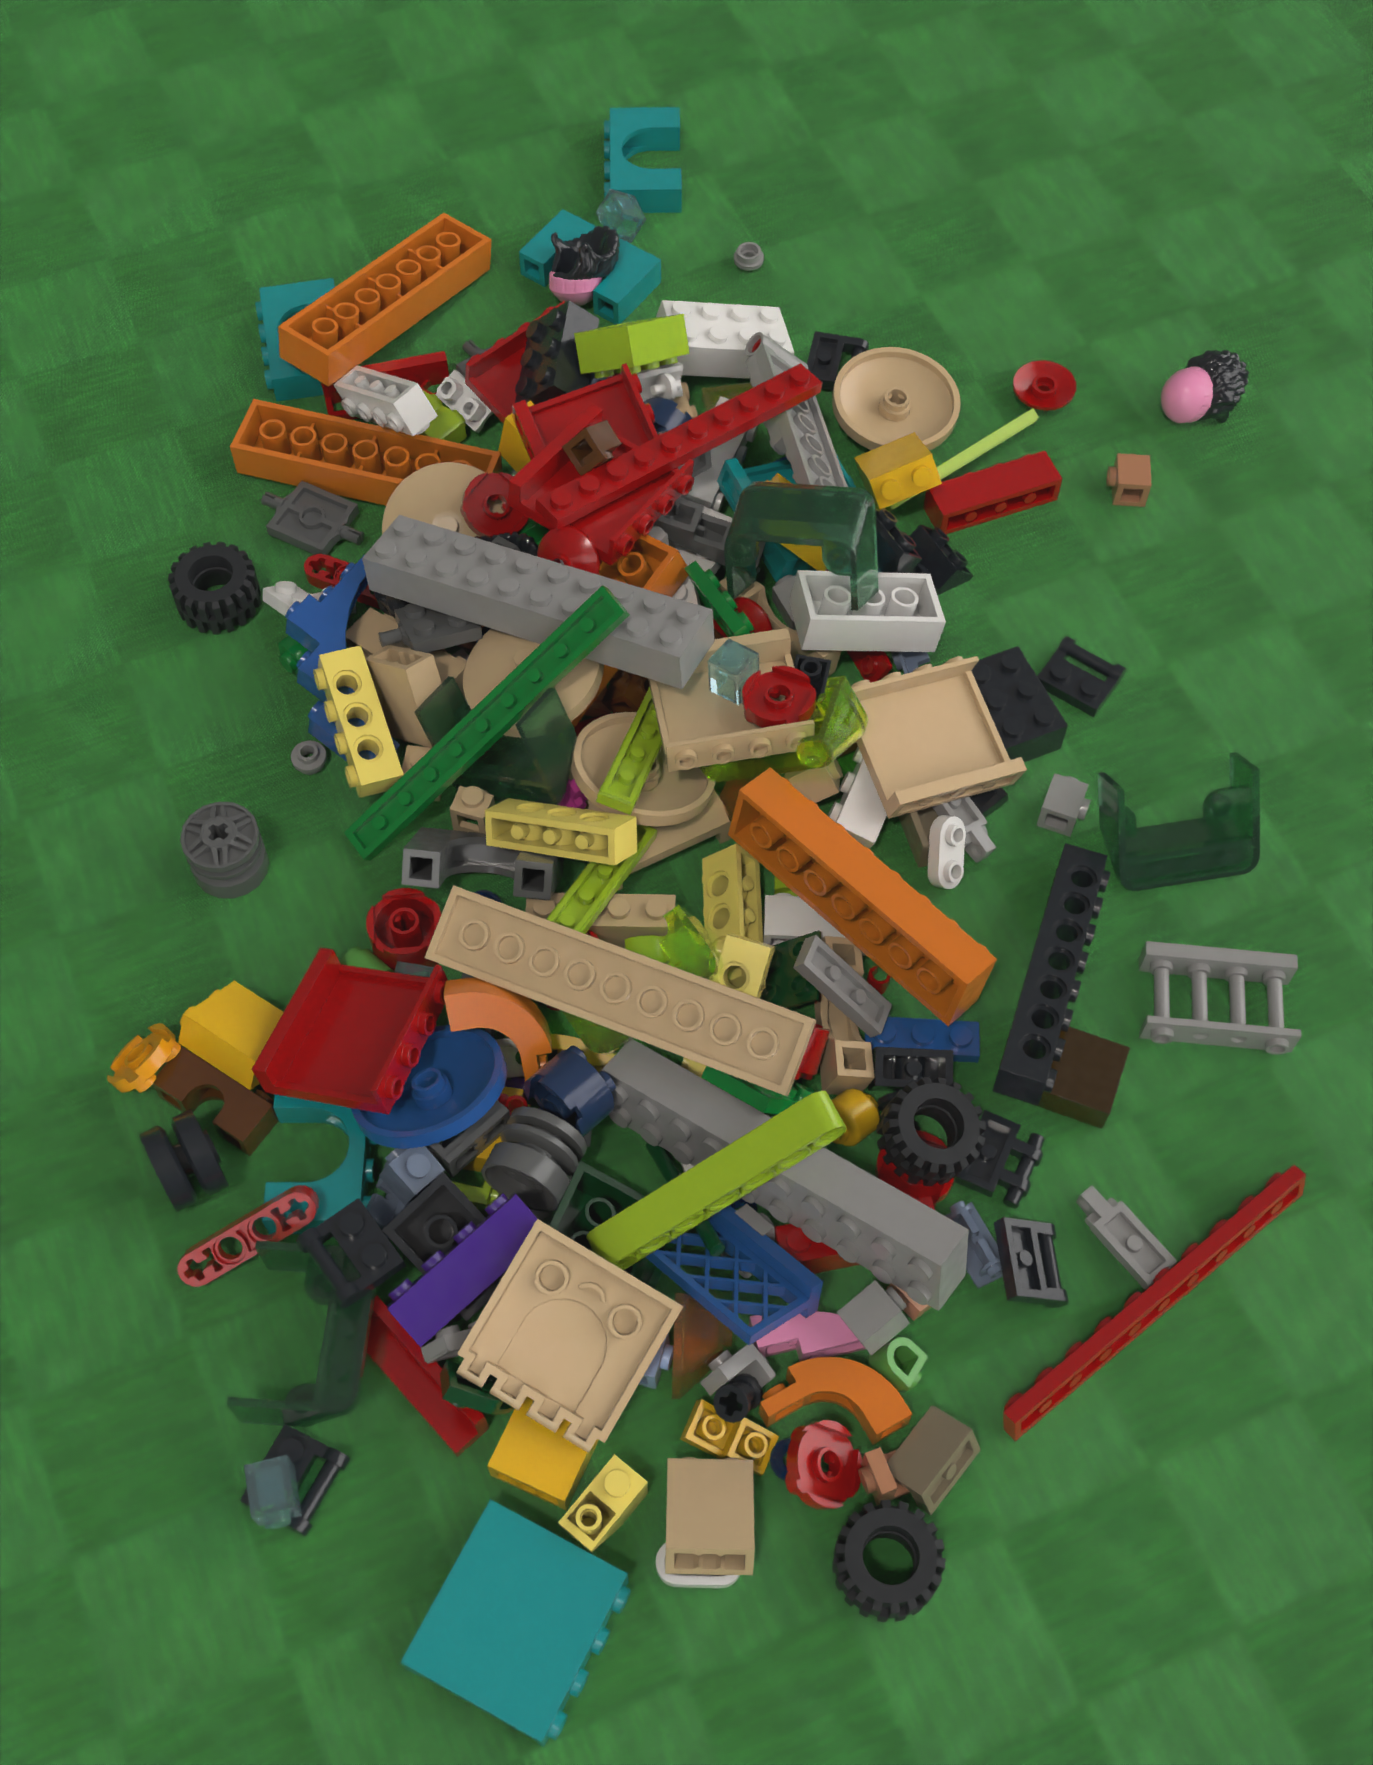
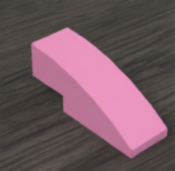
(812, 1337)

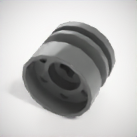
(224, 849)
(534, 1158)

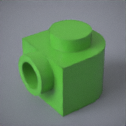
(899, 1363)

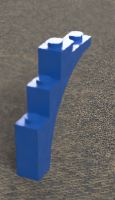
(322, 629)

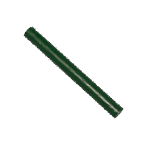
(669, 1172)

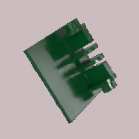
(783, 983)

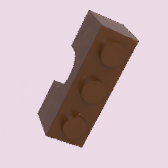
(192, 1081)

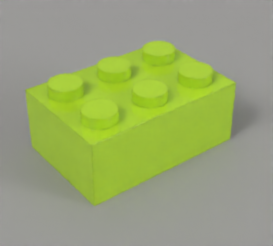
(638, 343)

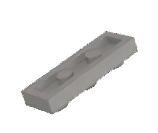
(842, 986)

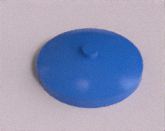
(445, 1092)

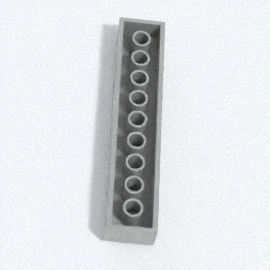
(534, 596)
(822, 1194)

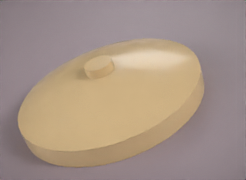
(893, 395)
(435, 497)
(501, 653)
(666, 796)

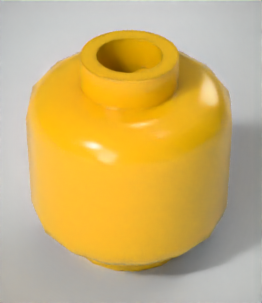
(859, 1115)

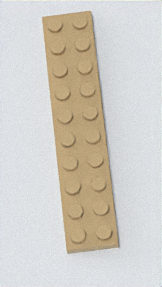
(622, 990)

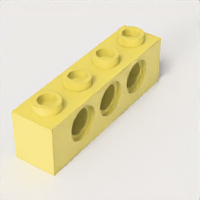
(350, 669)
(561, 831)
(732, 899)
(753, 958)

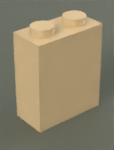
(402, 684)
(710, 1516)

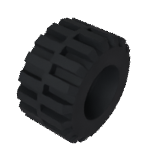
(211, 567)
(951, 1111)
(907, 1529)

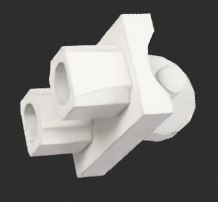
(661, 382)
(460, 397)

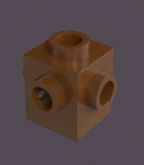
(625, 692)

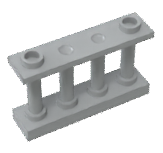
(1221, 963)

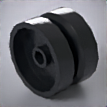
(188, 1158)

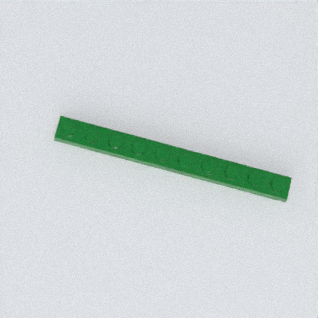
(486, 723)

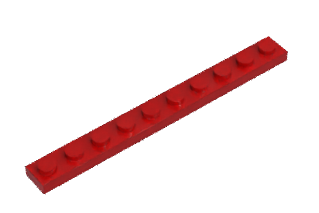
(677, 446)
(1145, 1308)

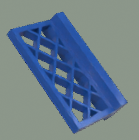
(752, 1253)

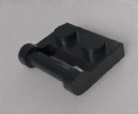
(827, 354)
(1077, 685)
(362, 1244)
(1029, 1262)
(303, 1453)

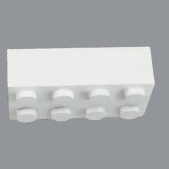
(720, 335)
(897, 618)

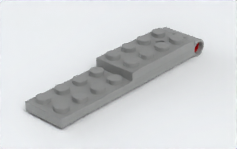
(799, 430)

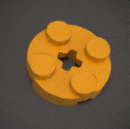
(142, 1058)

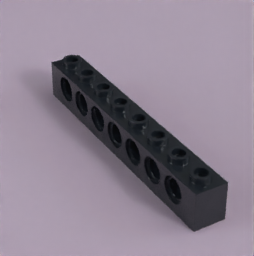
(1050, 976)

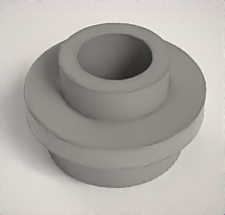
(748, 256)
(311, 764)

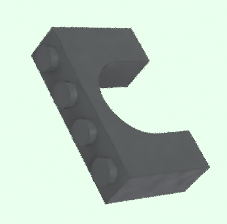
(441, 853)

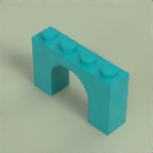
(640, 131)
(620, 292)
(276, 306)
(344, 1184)

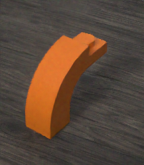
(484, 1005)
(840, 1382)

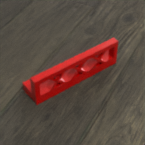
(422, 369)
(420, 1382)

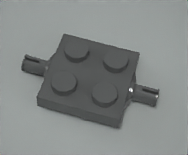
(312, 518)
(429, 629)

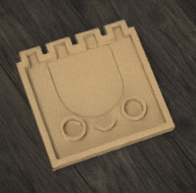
(567, 1336)

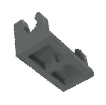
(464, 1147)

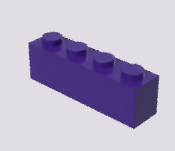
(464, 1271)

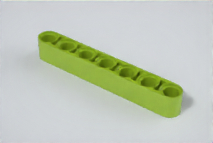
(718, 1181)

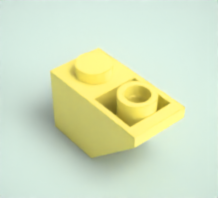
(605, 1504)

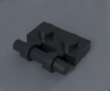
(988, 1167)

